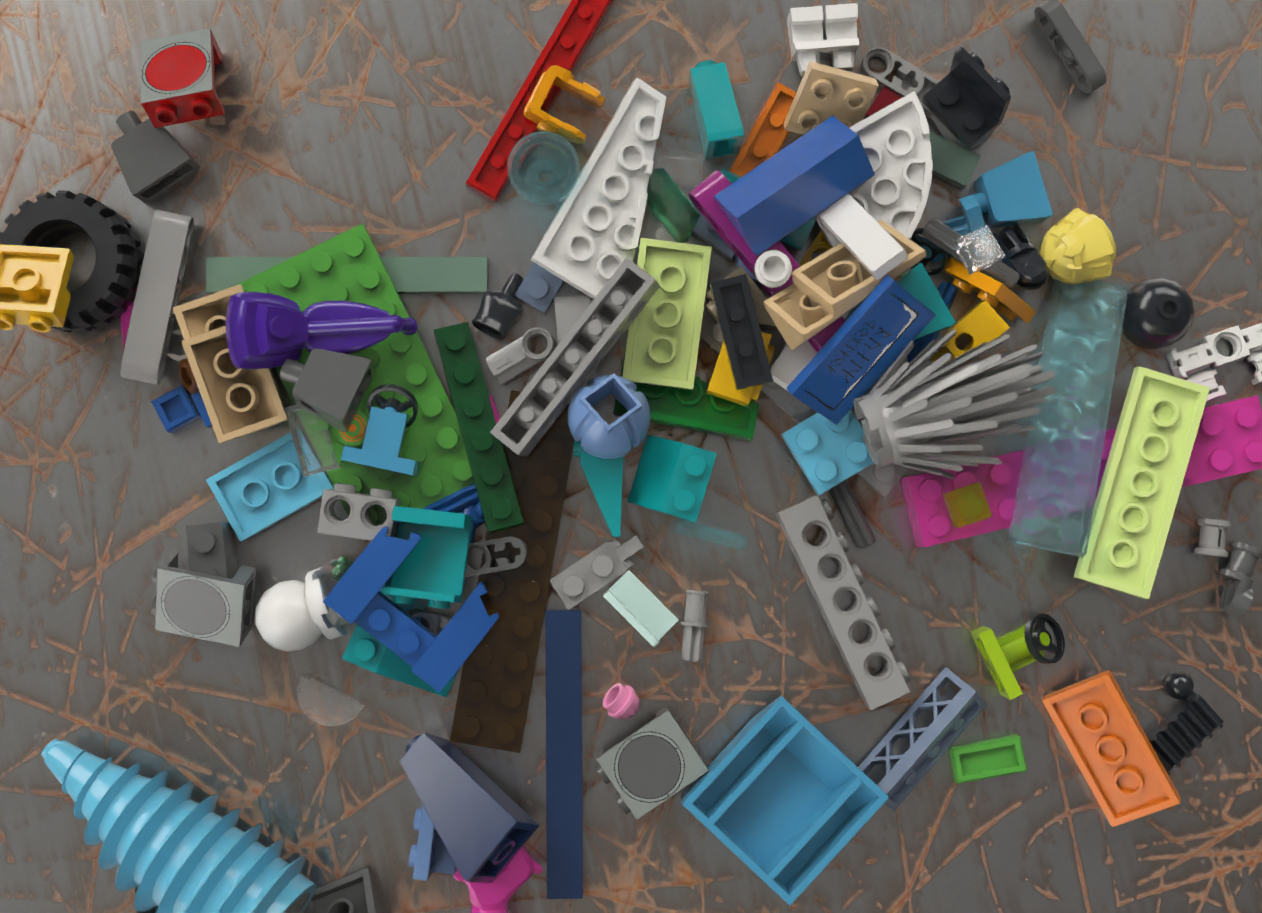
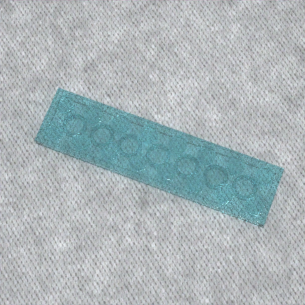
(1066, 450)

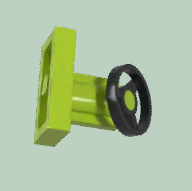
(1018, 650)

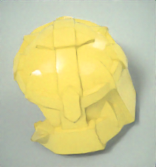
(1079, 248)

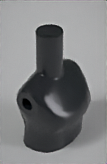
(499, 309)

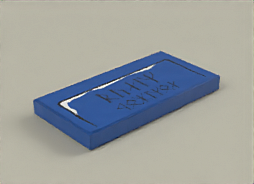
(861, 350)

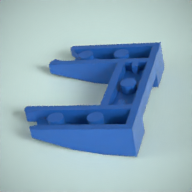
(430, 655)

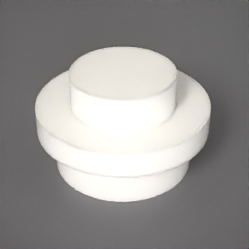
(773, 268)

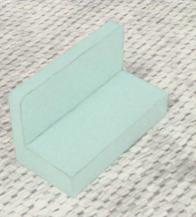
(640, 607)

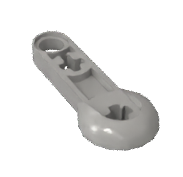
(921, 81)

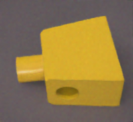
(978, 326)

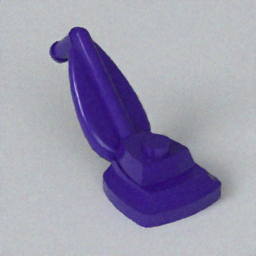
(270, 328)

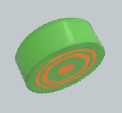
(356, 431)

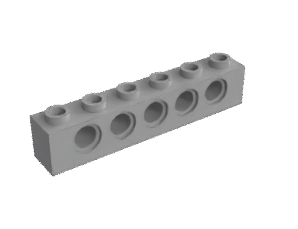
(575, 358)
(873, 688)

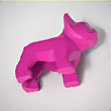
(496, 895)

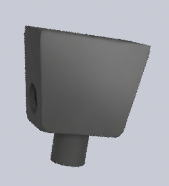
(150, 157)
(329, 385)

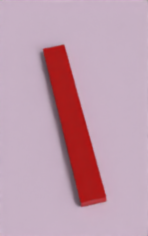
(562, 50)

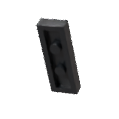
(741, 332)

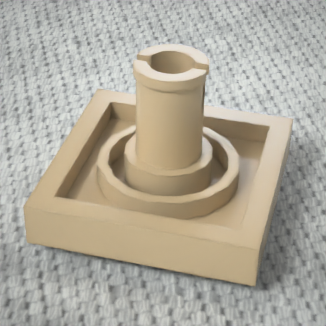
(826, 93)

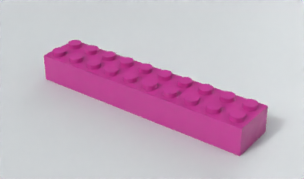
(1224, 446)

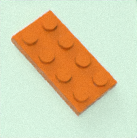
(1111, 749)

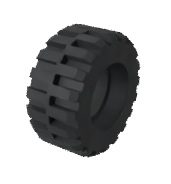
(115, 246)

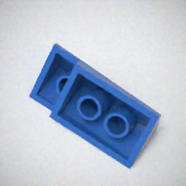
(796, 184)

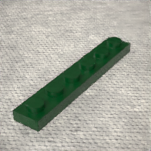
(475, 423)

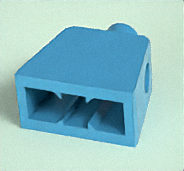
(1013, 194)

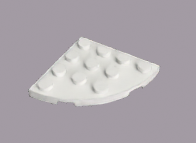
(902, 164)

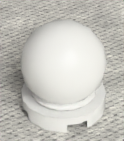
(293, 613)

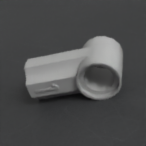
(518, 357)

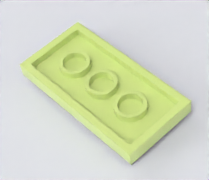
(668, 329)

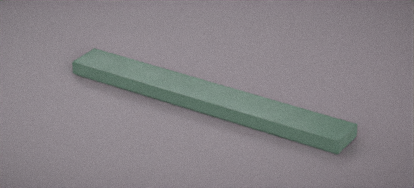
(408, 274)

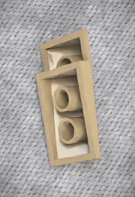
(829, 289)
(234, 398)

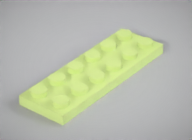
(1142, 482)

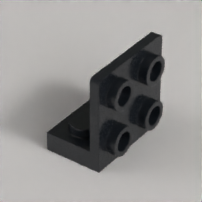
(968, 99)

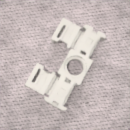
(1199, 361)

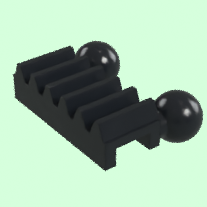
(1186, 725)

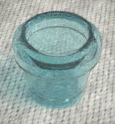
(538, 154)

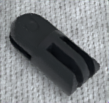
(1022, 257)

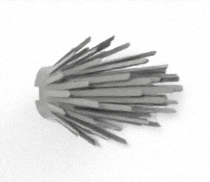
(925, 401)

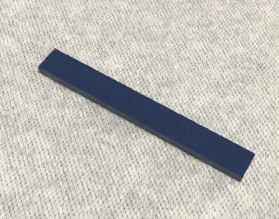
(564, 754)

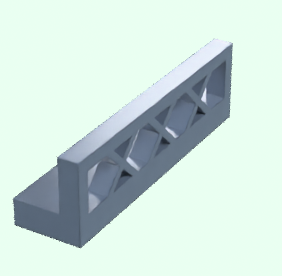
(933, 740)

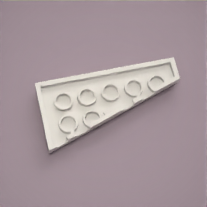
(607, 206)

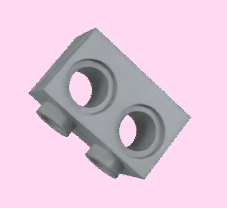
(358, 523)

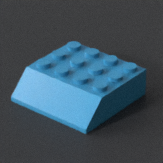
(783, 799)

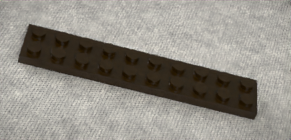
(502, 667)

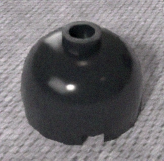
(1157, 313)

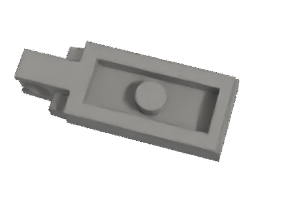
(595, 571)

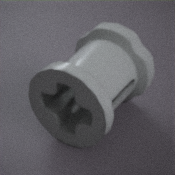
(1212, 537)

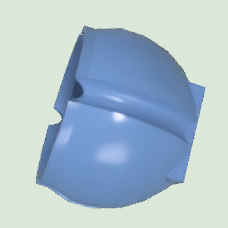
(596, 435)

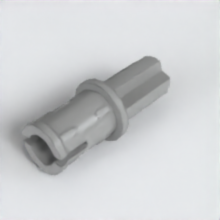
(694, 625)

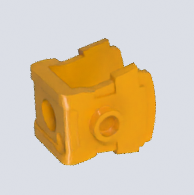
(563, 79)

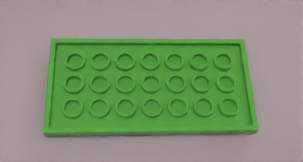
(354, 272)

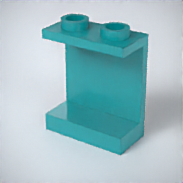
(437, 562)

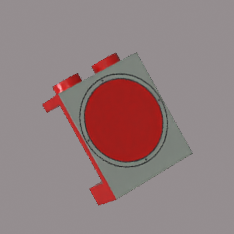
(180, 78)

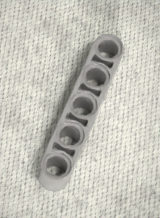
(156, 296)

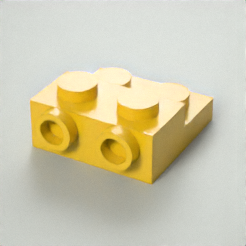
(34, 286)

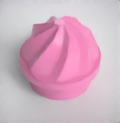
(621, 702)

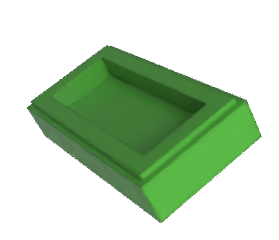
(987, 759)

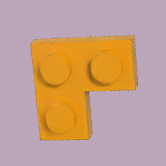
(991, 290)

